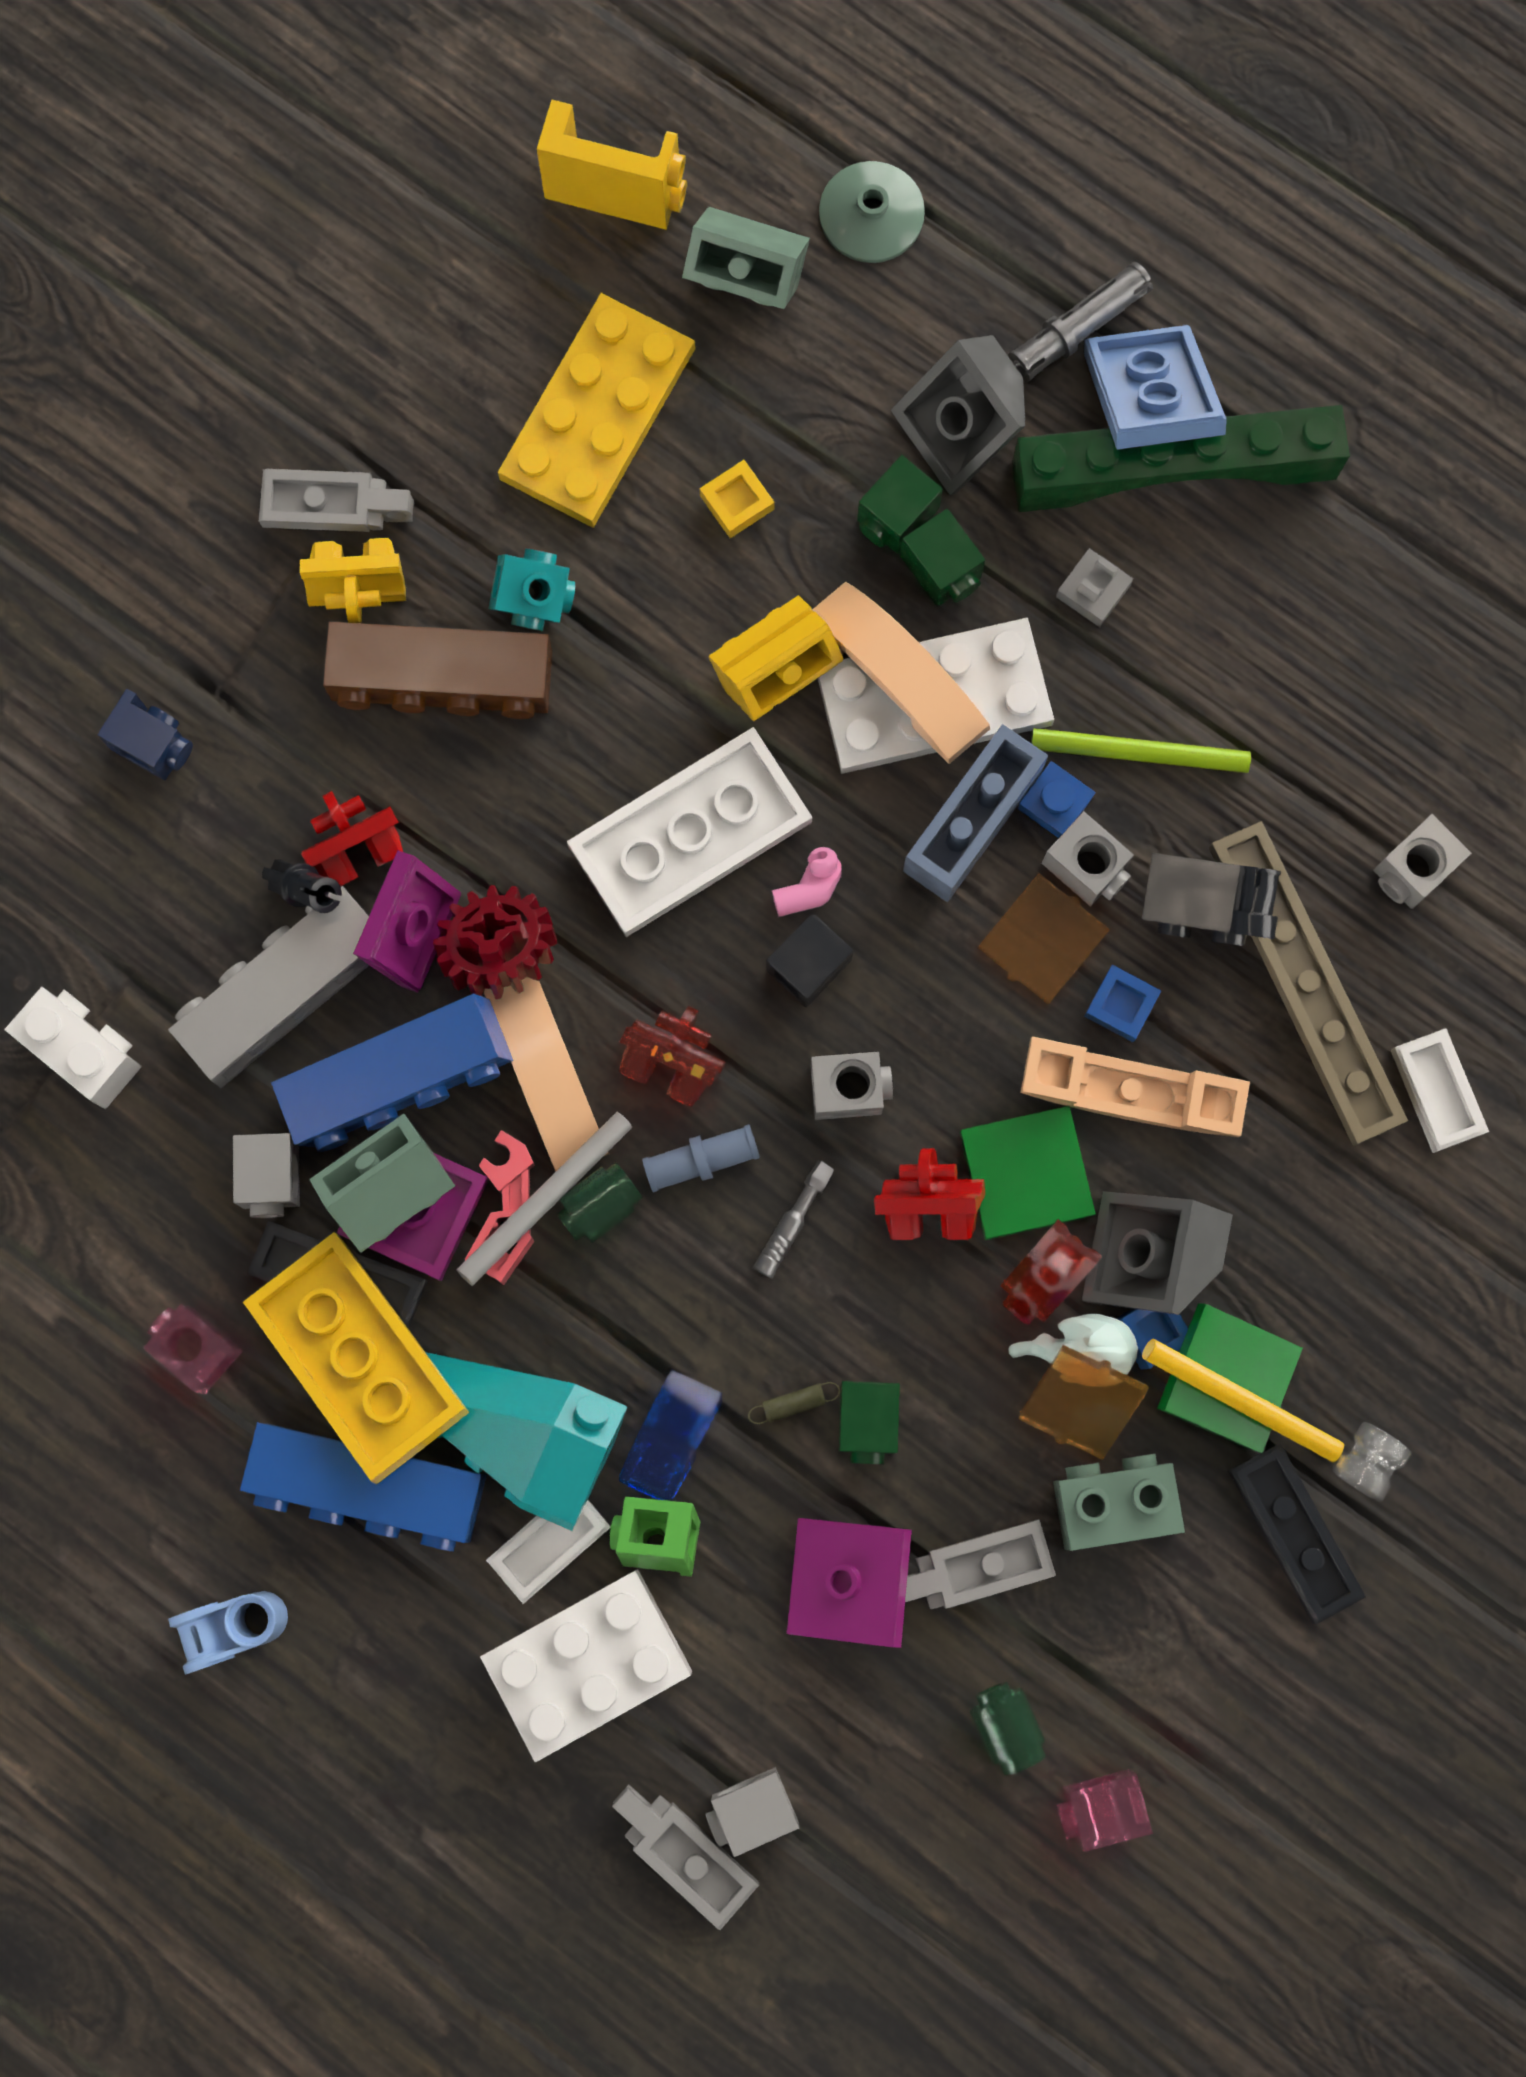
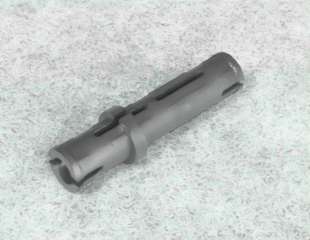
(1063, 334)

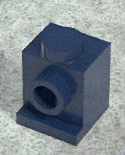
(145, 737)

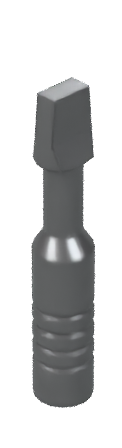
(792, 1222)

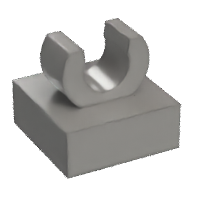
(1094, 587)

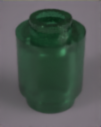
(598, 1203)
(1008, 1728)

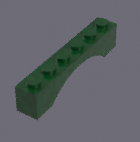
(1265, 446)

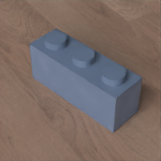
(974, 813)

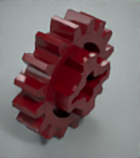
(495, 942)

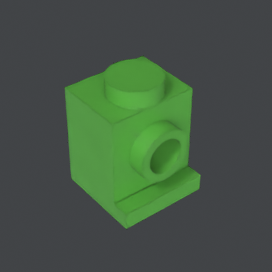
(647, 1517)

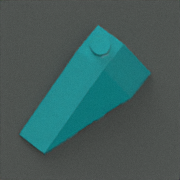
(532, 1435)

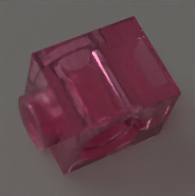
(215, 1355)
(1104, 1810)

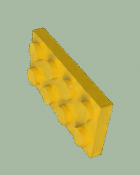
(596, 410)
(355, 1358)

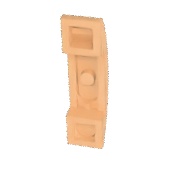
(903, 671)
(544, 1070)
(1134, 1089)

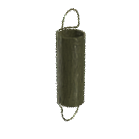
(794, 1403)

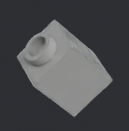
(1089, 836)
(1432, 843)
(827, 1098)
(265, 1174)
(752, 1813)

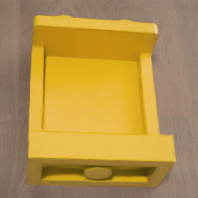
(609, 177)

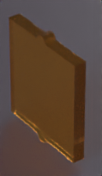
(1043, 938)
(1083, 1402)

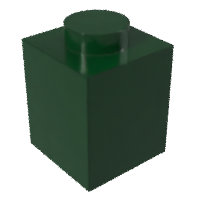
(898, 504)
(943, 559)
(868, 1421)

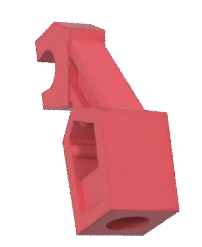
(514, 1184)

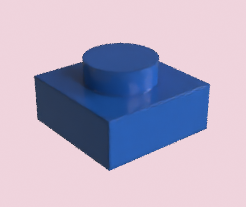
(1056, 799)
(1122, 1003)
(1149, 1325)

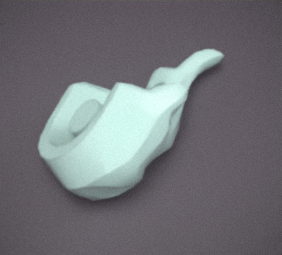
(1089, 1334)

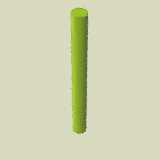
(1141, 750)

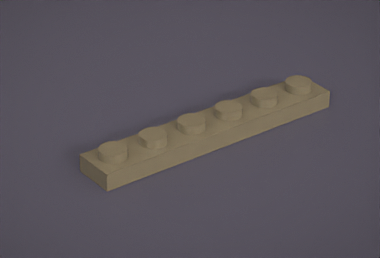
(1317, 999)

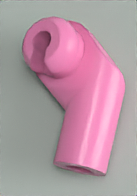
(815, 886)

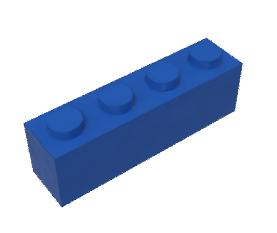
(393, 1072)
(325, 1476)

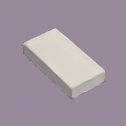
(1439, 1090)
(544, 1551)

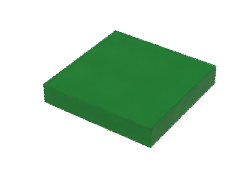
(1029, 1172)
(1240, 1354)

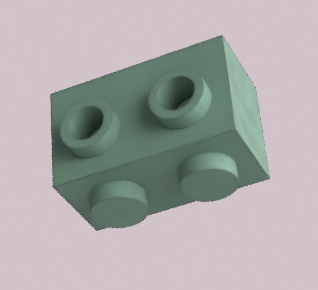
(745, 257)
(382, 1183)
(1118, 1504)

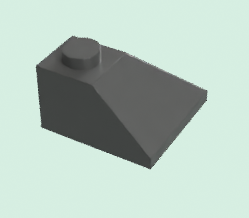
(964, 410)
(1155, 1251)

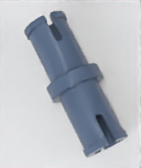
(701, 1158)

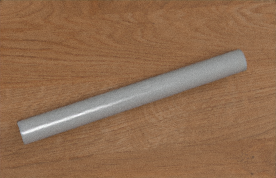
(544, 1198)

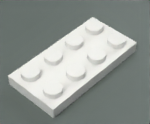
(990, 664)
(689, 831)

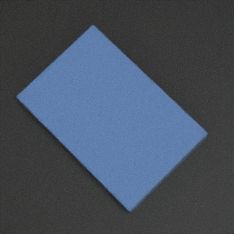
(1154, 387)

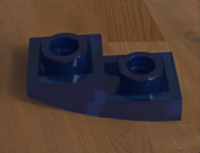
(670, 1437)

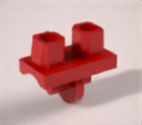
(376, 831)
(930, 1190)

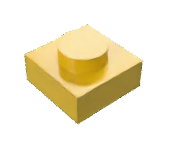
(737, 499)

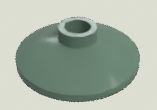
(866, 232)

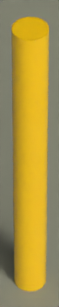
(1242, 1400)

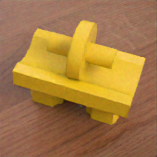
(353, 580)

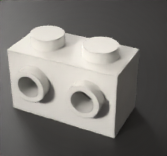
(72, 1047)

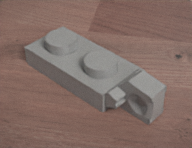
(330, 501)
(982, 1566)
(685, 1856)

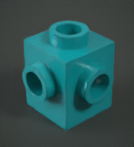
(512, 583)

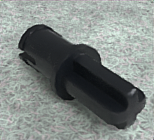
(302, 885)

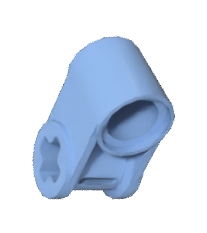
(220, 1631)

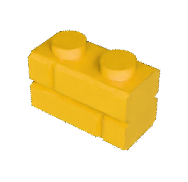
(776, 657)

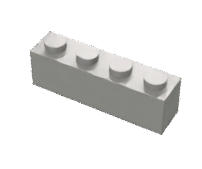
(272, 991)

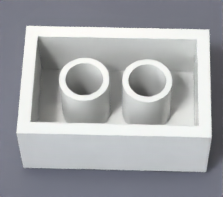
(586, 1665)

